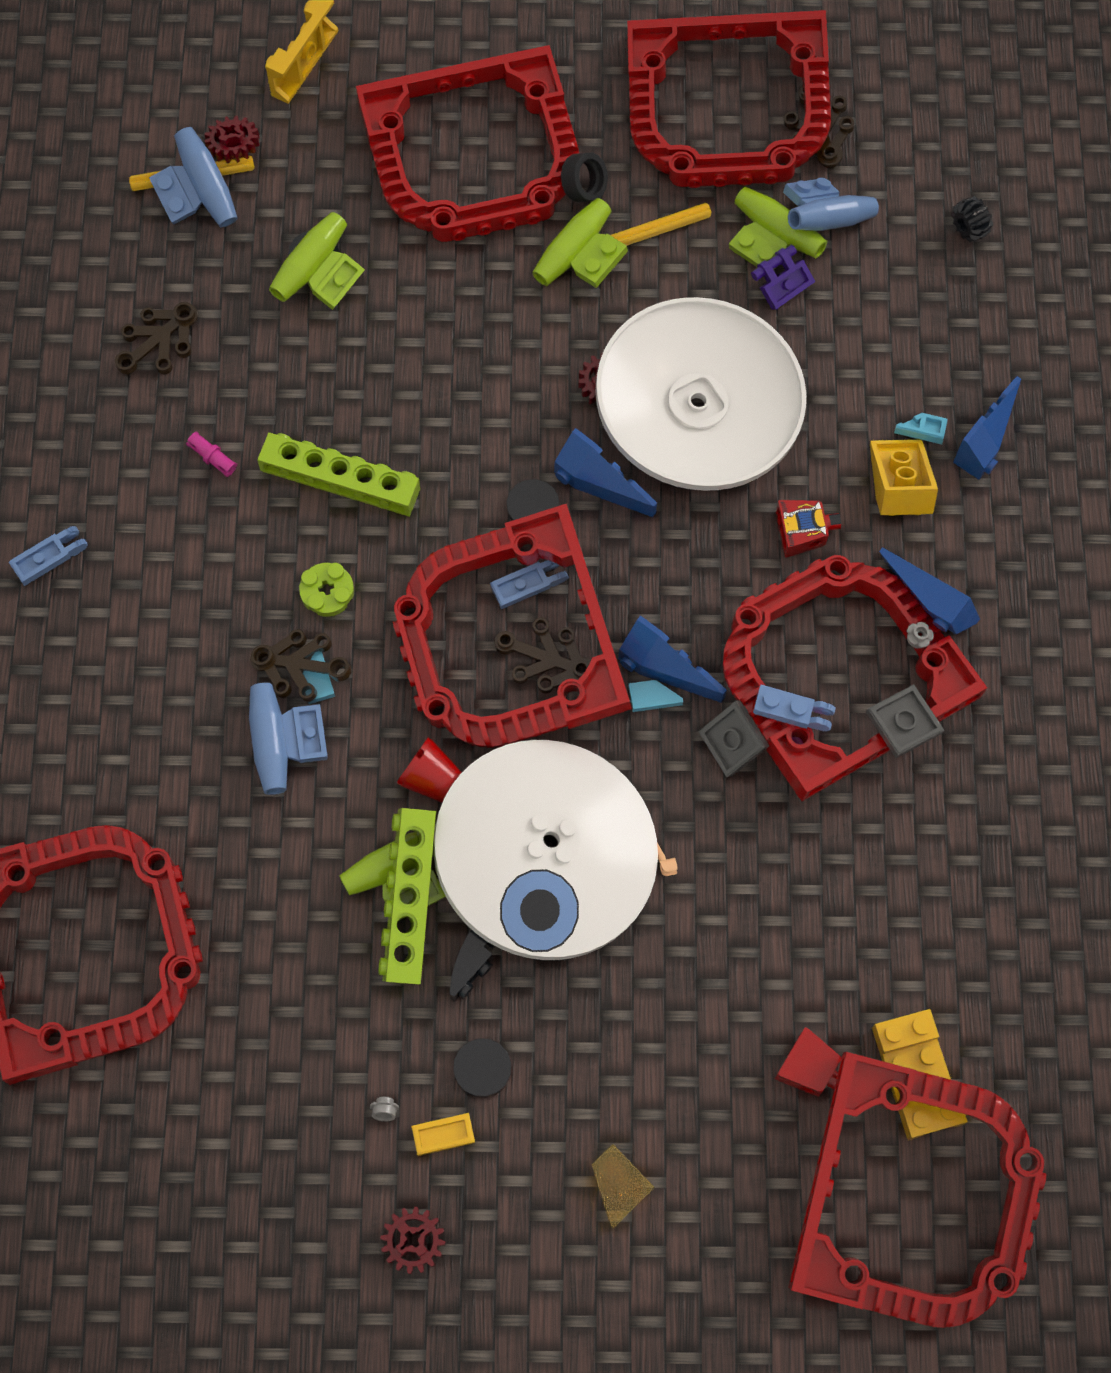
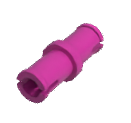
(211, 454)

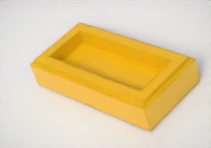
(443, 1134)

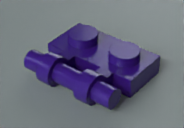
(788, 283)

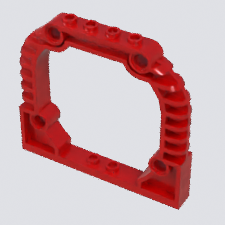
(798, 33)
(527, 72)
(599, 687)
(815, 764)
(26, 1050)
(821, 1269)

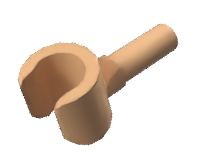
(667, 866)

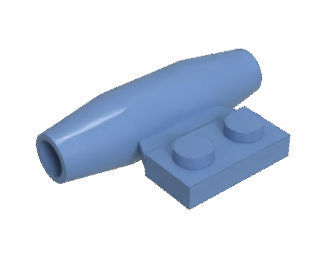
(195, 183)
(823, 208)
(281, 737)

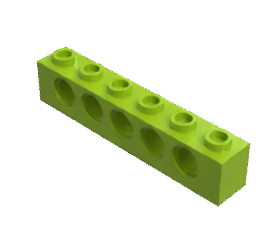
(298, 469)
(423, 824)

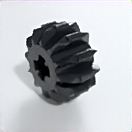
(972, 219)

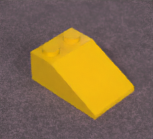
(902, 477)

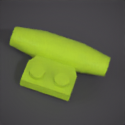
(770, 230)
(582, 248)
(315, 262)
(373, 871)

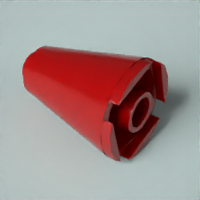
(430, 772)

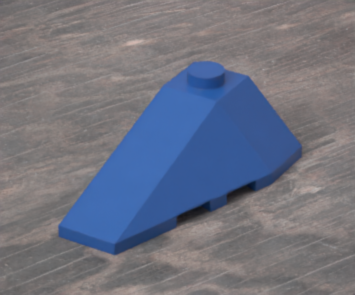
(984, 440)
(589, 472)
(944, 604)
(651, 656)

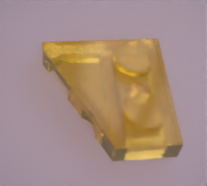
(619, 1184)

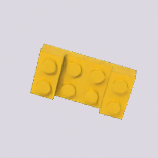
(290, 68)
(914, 1044)

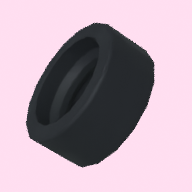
(597, 174)

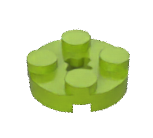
(313, 581)

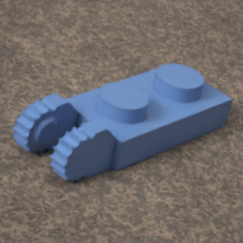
(47, 555)
(526, 583)
(792, 708)

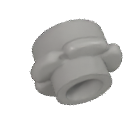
(919, 641)
(384, 1109)

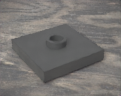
(904, 721)
(733, 738)

